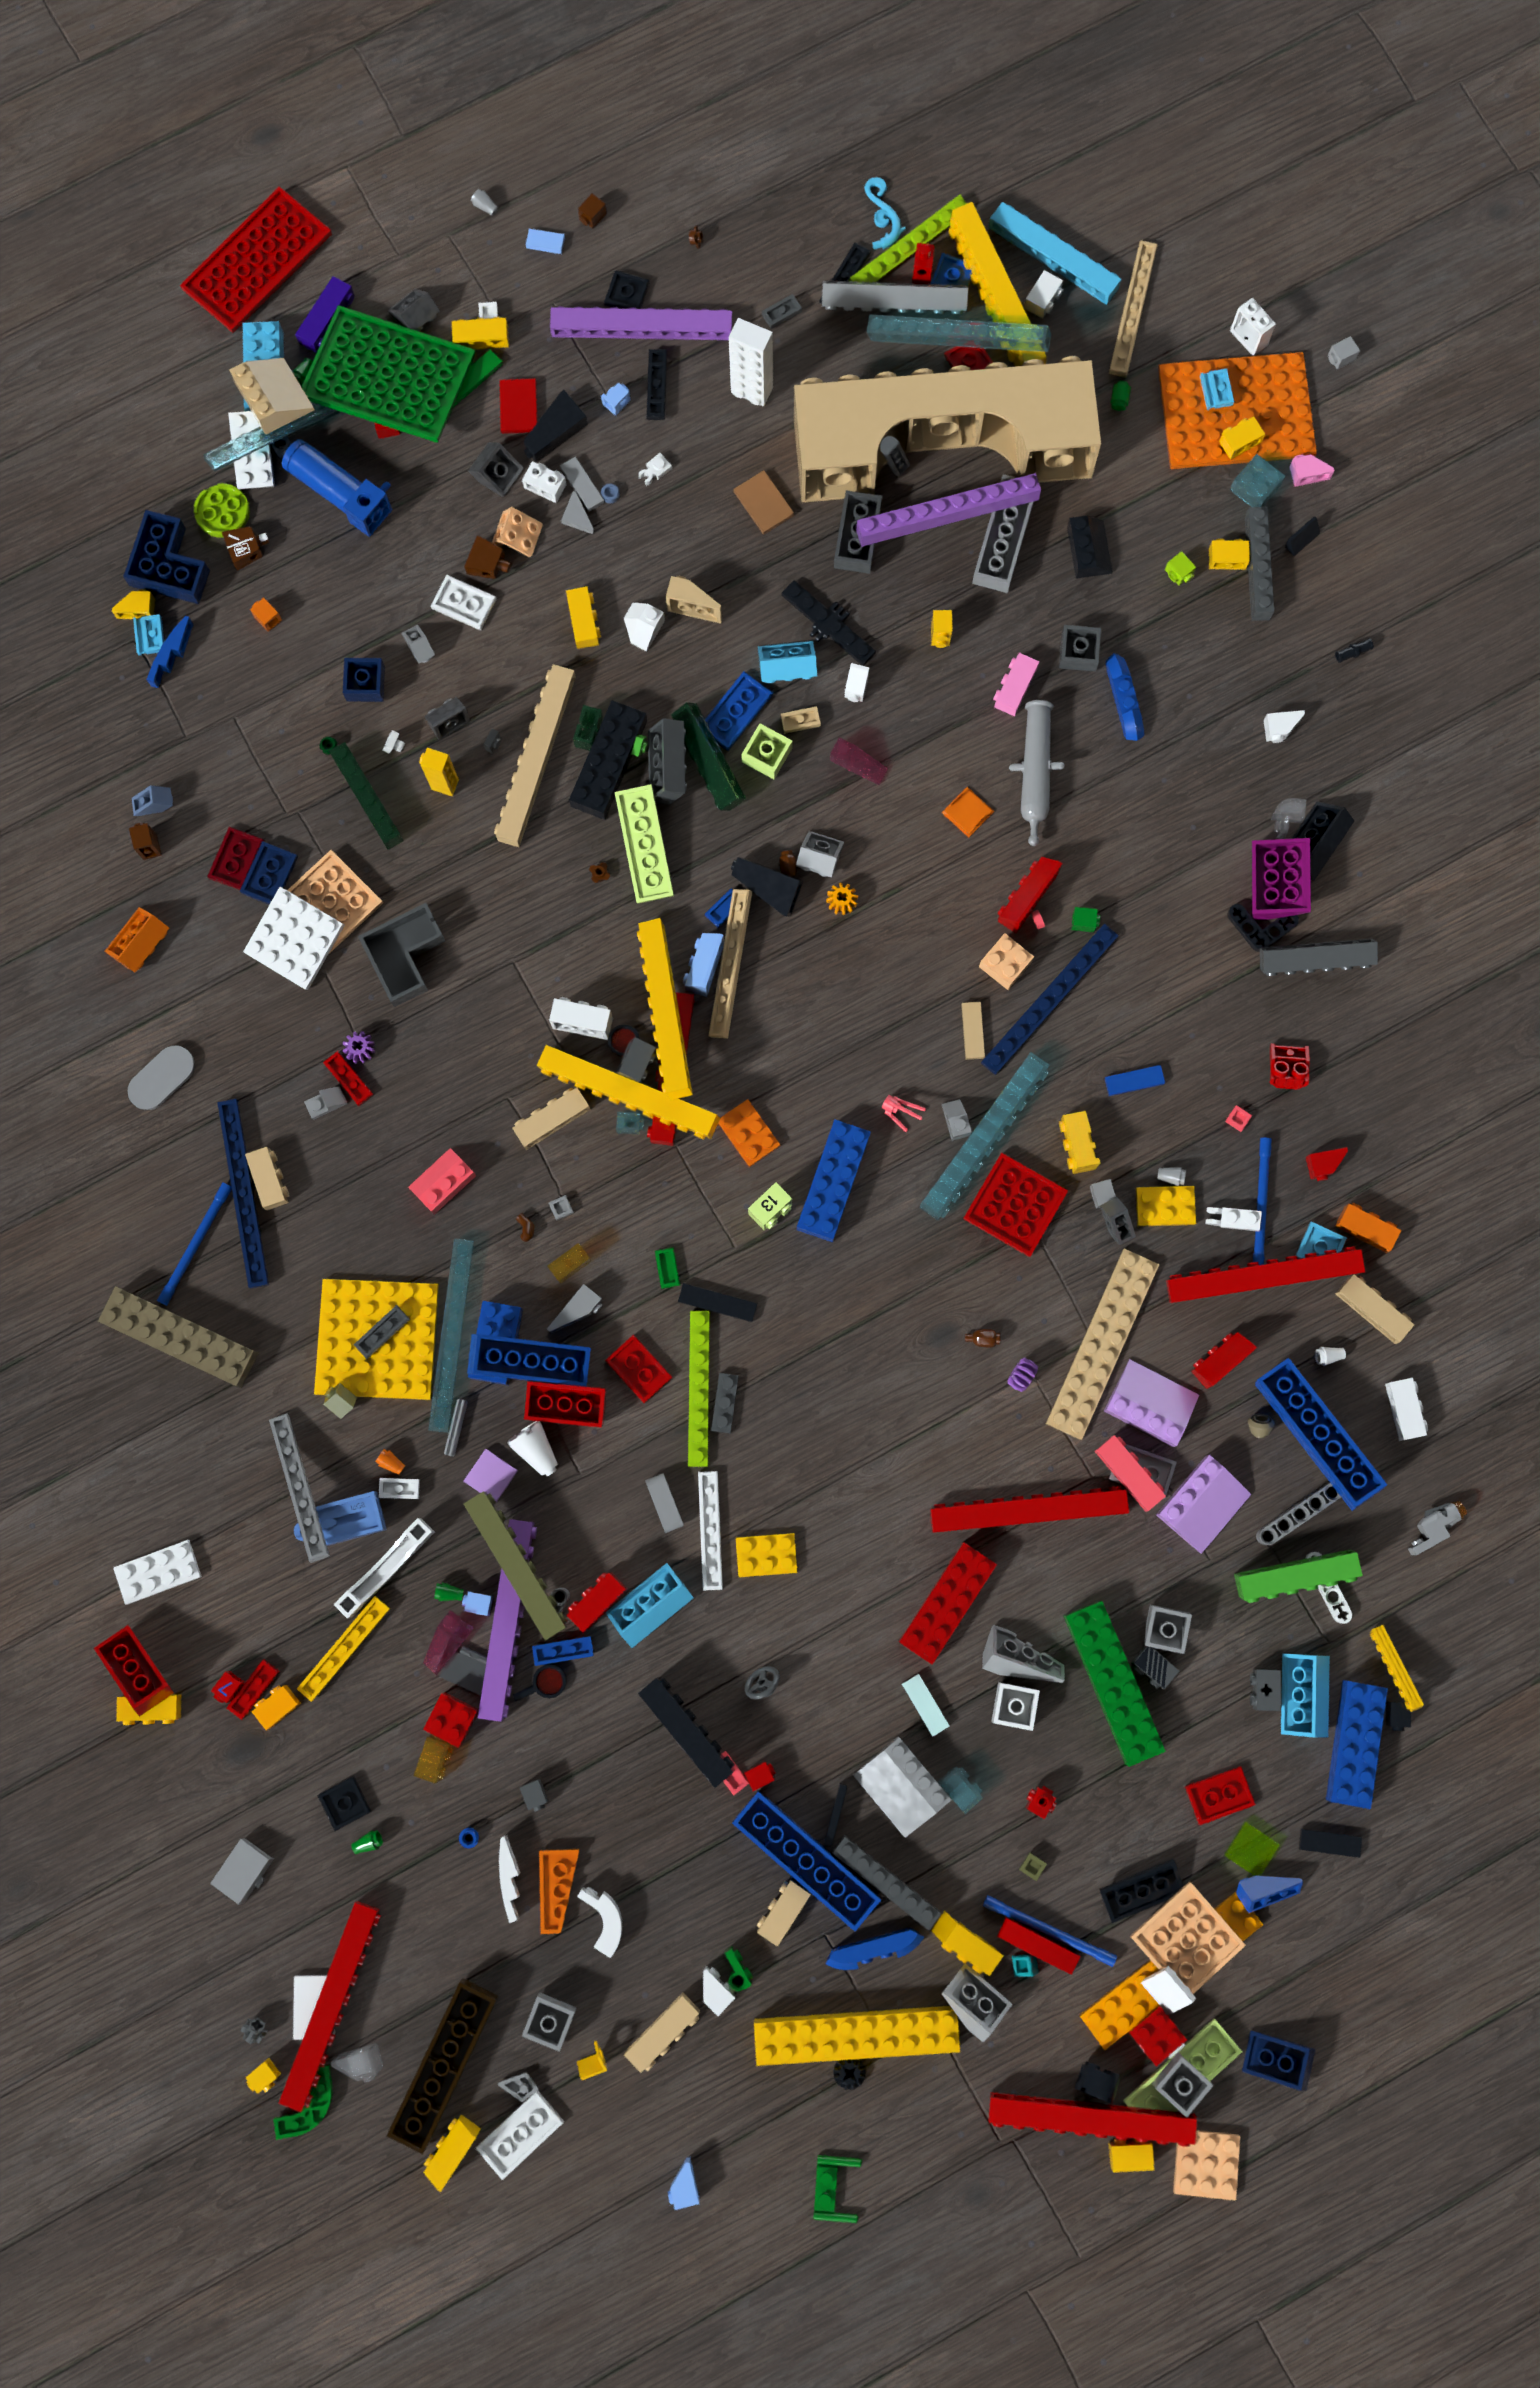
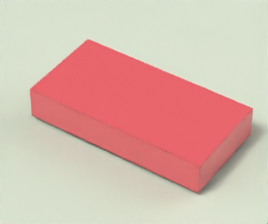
(736, 1780)

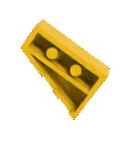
(1078, 1142)
(966, 1944)

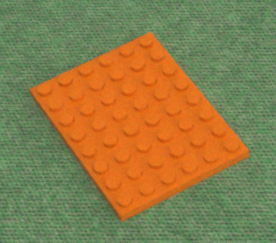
(1262, 387)

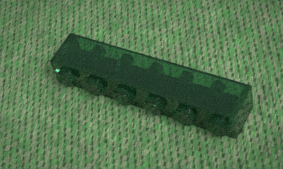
(709, 758)
(366, 796)

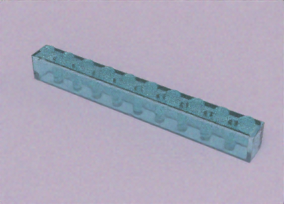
(959, 333)
(984, 1136)

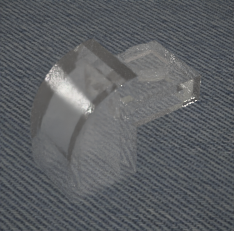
(1288, 811)

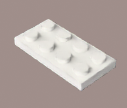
(256, 468)
(157, 1572)

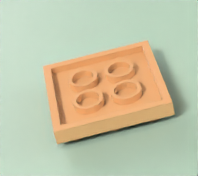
(1208, 2166)

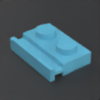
(1217, 389)
(148, 634)

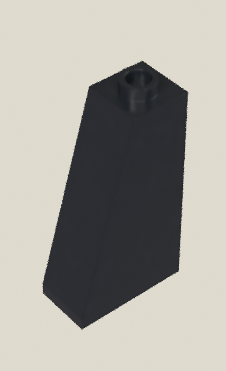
(555, 427)
(770, 885)

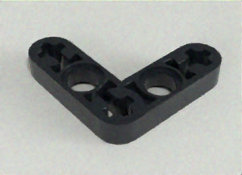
(1264, 934)

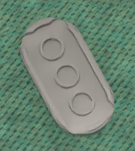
(161, 1078)

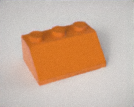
(137, 939)

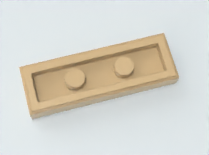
(973, 1030)

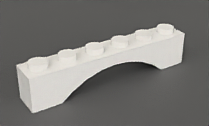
(384, 1569)

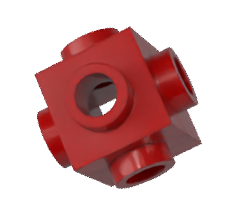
(1043, 1808)

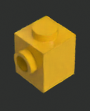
(263, 2076)

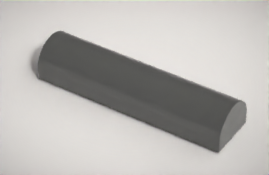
(894, 455)

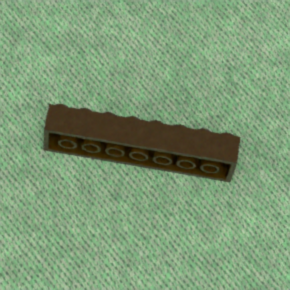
(442, 2066)

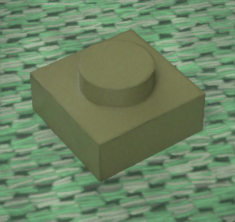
(1032, 1866)

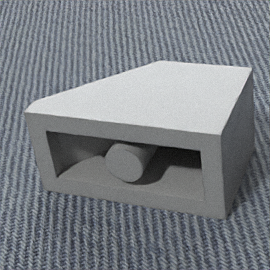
(418, 644)
(956, 1120)

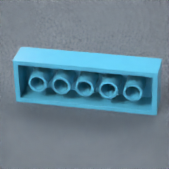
(262, 342)

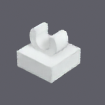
(393, 743)

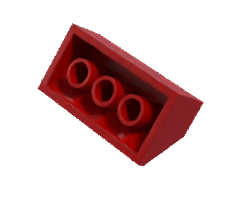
(1029, 894)
(565, 1404)

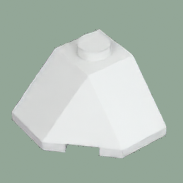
(643, 624)

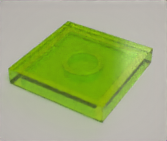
(1251, 1849)

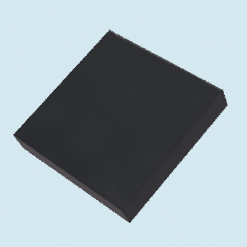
(626, 291)
(344, 1803)

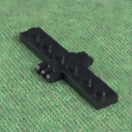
(828, 623)

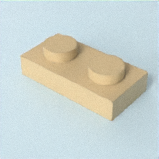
(800, 720)

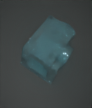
(624, 1118)

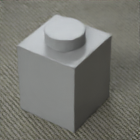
(1343, 353)
(1102, 1192)

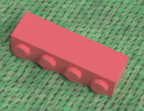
(1130, 1473)

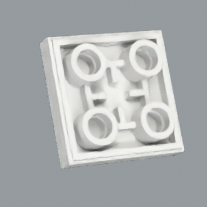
(1168, 1990)

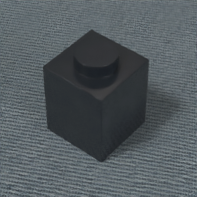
(1397, 1716)

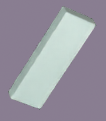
(925, 1705)

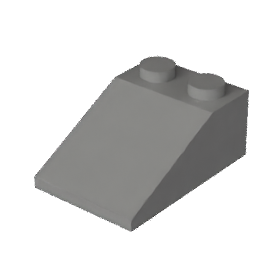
(976, 2002)

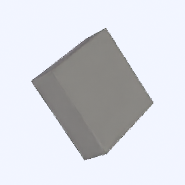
(561, 1207)

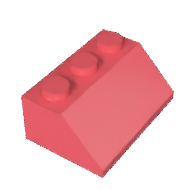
(442, 1181)

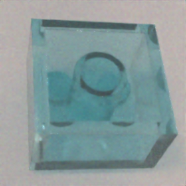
(1257, 482)

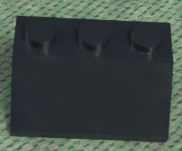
(1089, 547)

